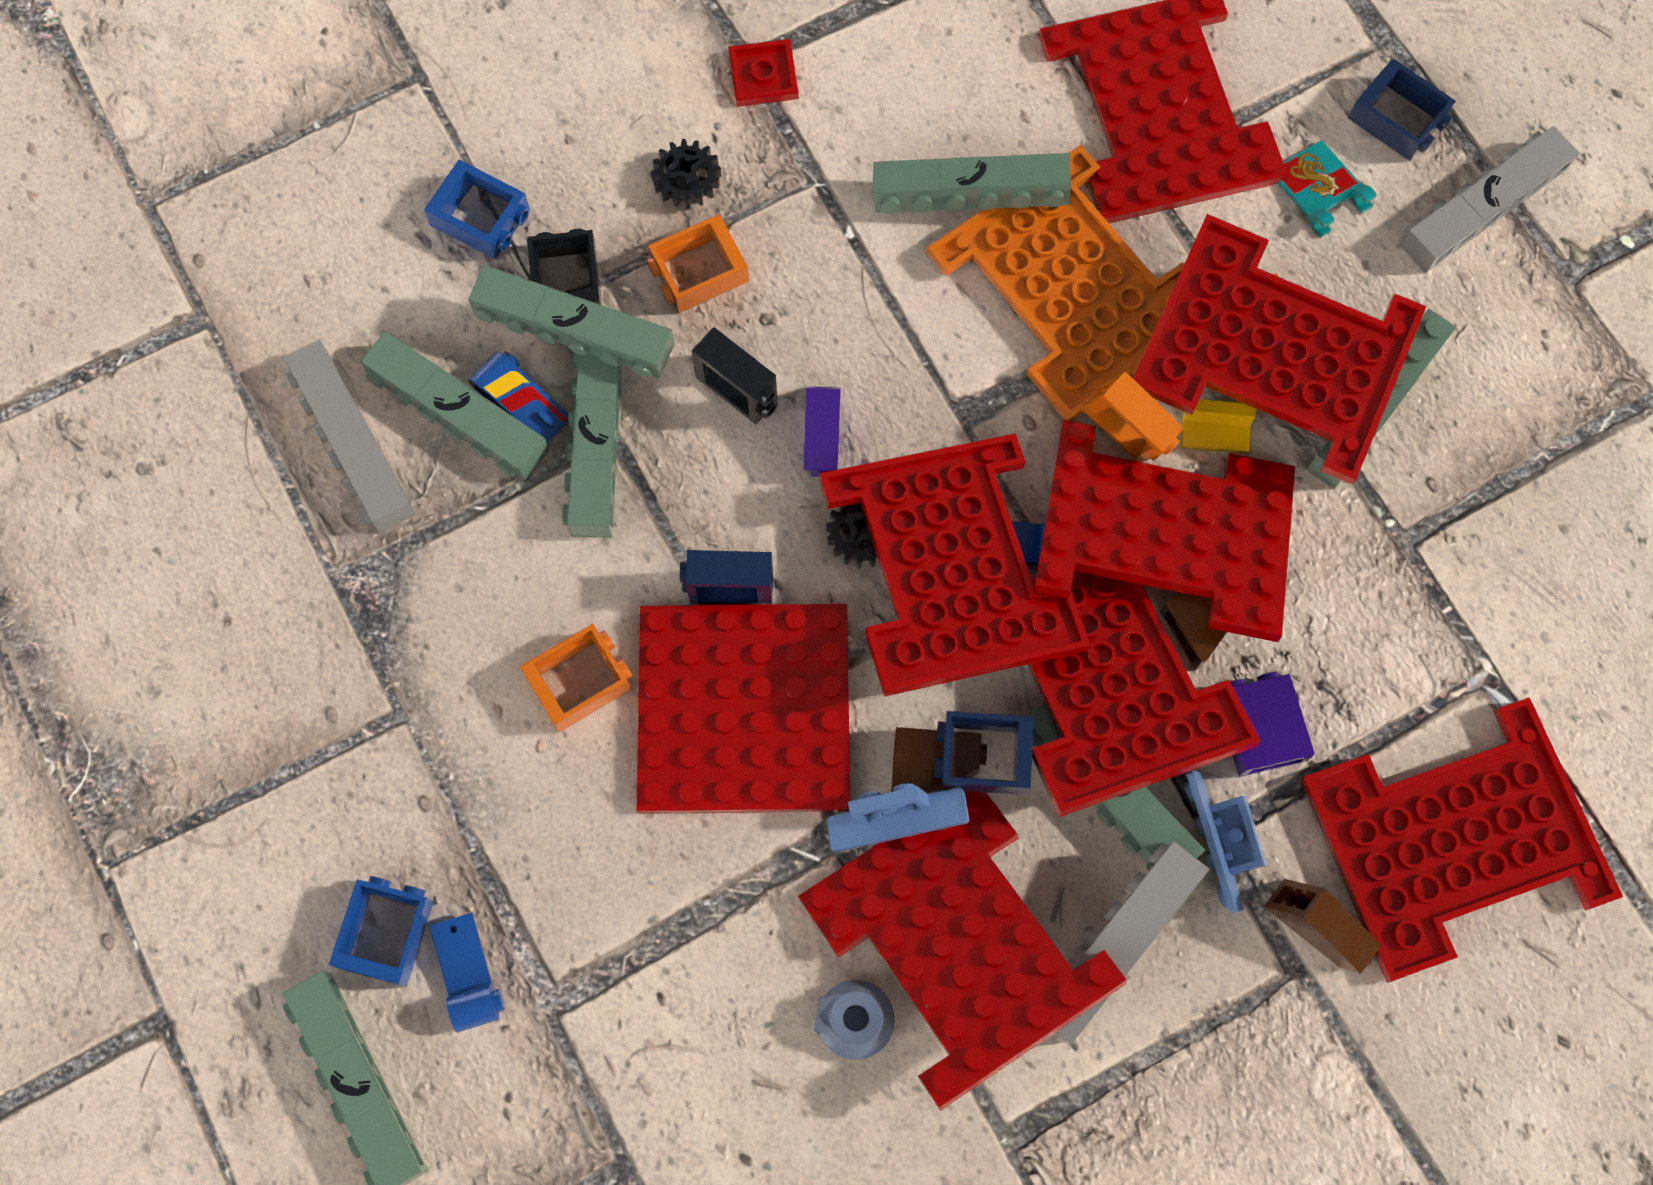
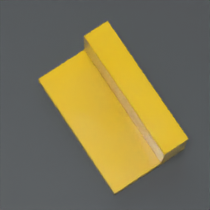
(1218, 427)

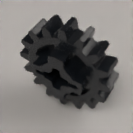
(684, 175)
(850, 524)

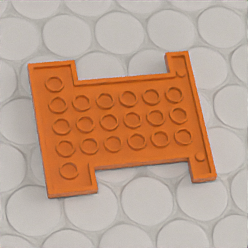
(1068, 284)

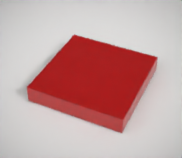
(763, 72)

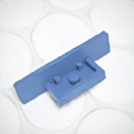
(896, 815)
(1230, 838)

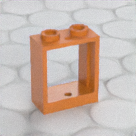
(688, 240)
(1133, 418)
(563, 651)

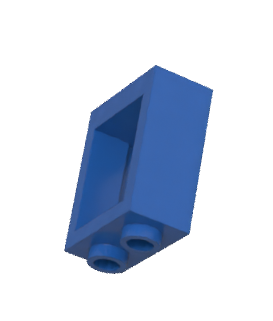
(452, 192)
(352, 921)

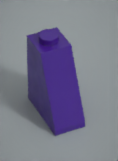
(821, 429)

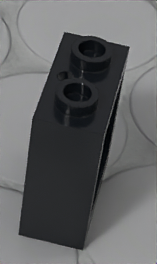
(562, 244)
(735, 376)

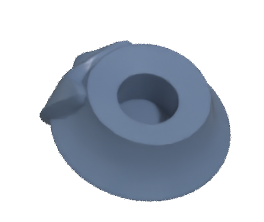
(855, 1019)

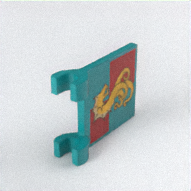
(1321, 182)

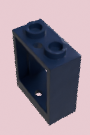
(1416, 91)
(727, 577)
(1023, 730)

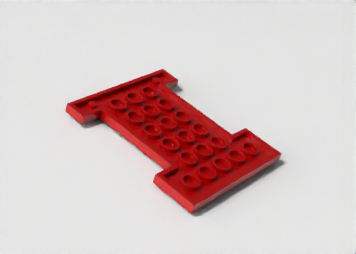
(1163, 110)
(1276, 346)
(1172, 531)
(952, 567)
(1128, 704)
(1456, 839)
(960, 945)

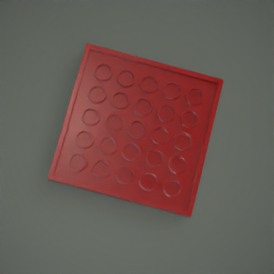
(743, 709)

